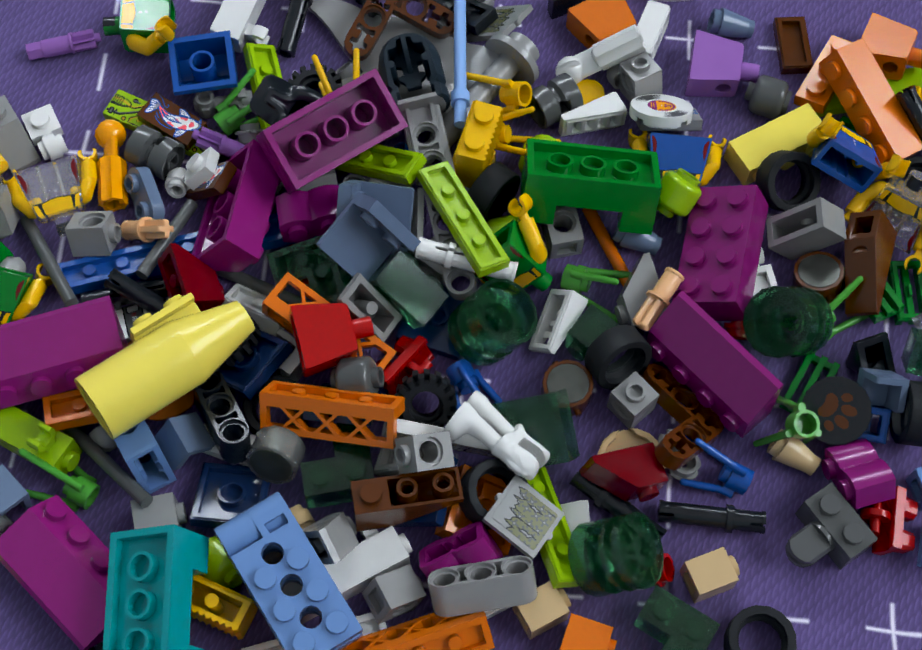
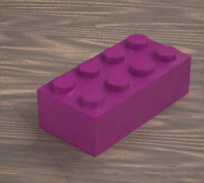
(331, 130)
(723, 249)

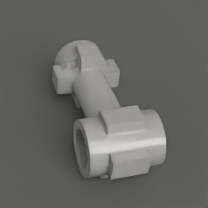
(205, 102)

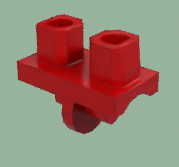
(411, 356)
(887, 523)

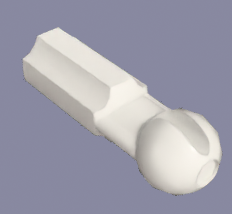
(603, 54)

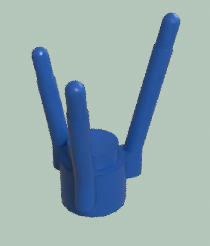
(467, 380)
(733, 475)

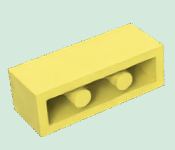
(783, 133)

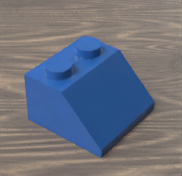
(202, 63)

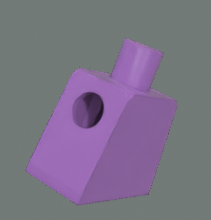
(717, 67)

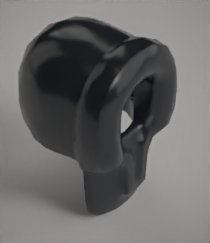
(279, 99)

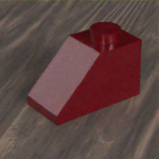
(187, 274)
(627, 472)

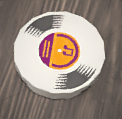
(661, 111)

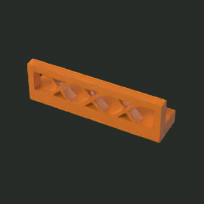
(279, 312)
(337, 403)
(431, 633)

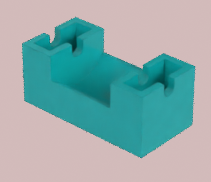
(152, 587)

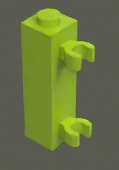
(27, 432)

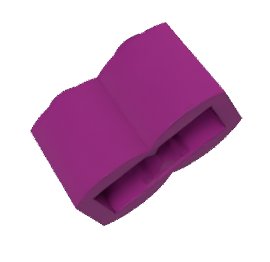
(306, 212)
(859, 473)
(465, 546)

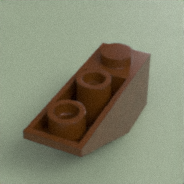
(867, 255)
(403, 497)

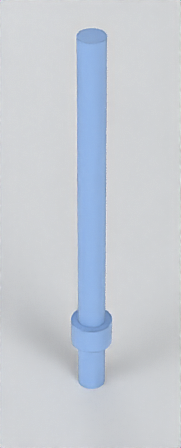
(460, 95)

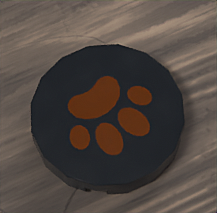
(841, 409)

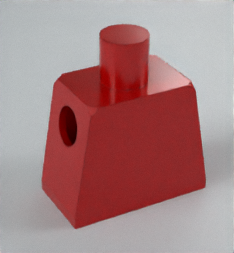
(326, 334)

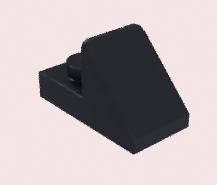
(871, 353)

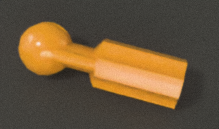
(111, 167)

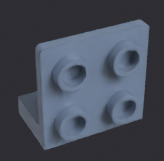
(394, 198)
(365, 236)

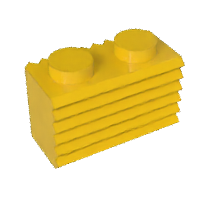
(478, 139)
(221, 607)

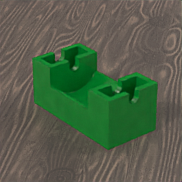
(592, 179)

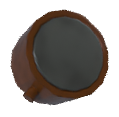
(821, 273)
(574, 378)

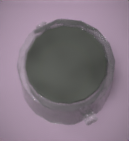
(276, 454)

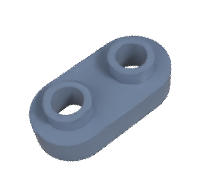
(144, 193)

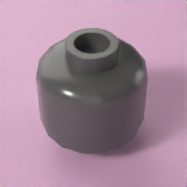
(768, 96)
(357, 374)

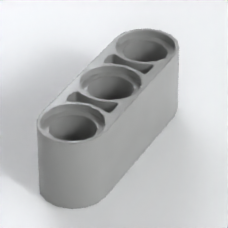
(482, 586)

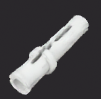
(453, 256)

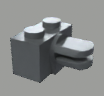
(829, 529)

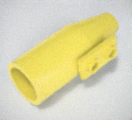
(165, 361)

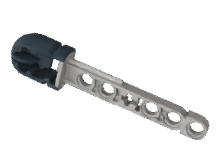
(423, 114)

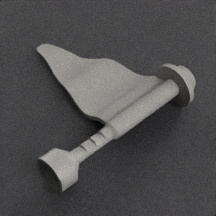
(500, 58)

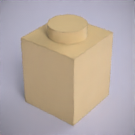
(710, 574)
(545, 611)

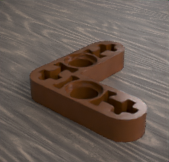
(396, 8)
(694, 419)

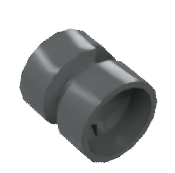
(554, 100)
(154, 151)

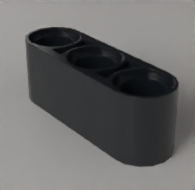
(223, 418)

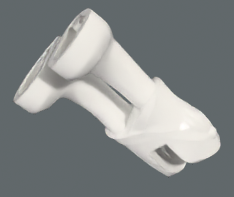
(506, 442)

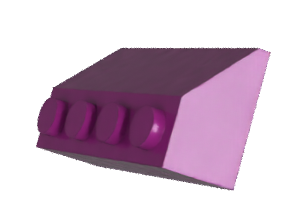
(238, 219)
(55, 347)
(713, 365)
(60, 568)

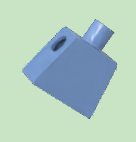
(137, 443)

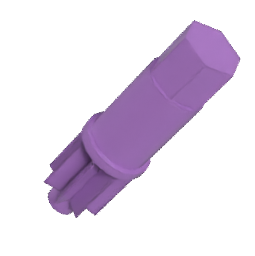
(64, 44)
(219, 142)

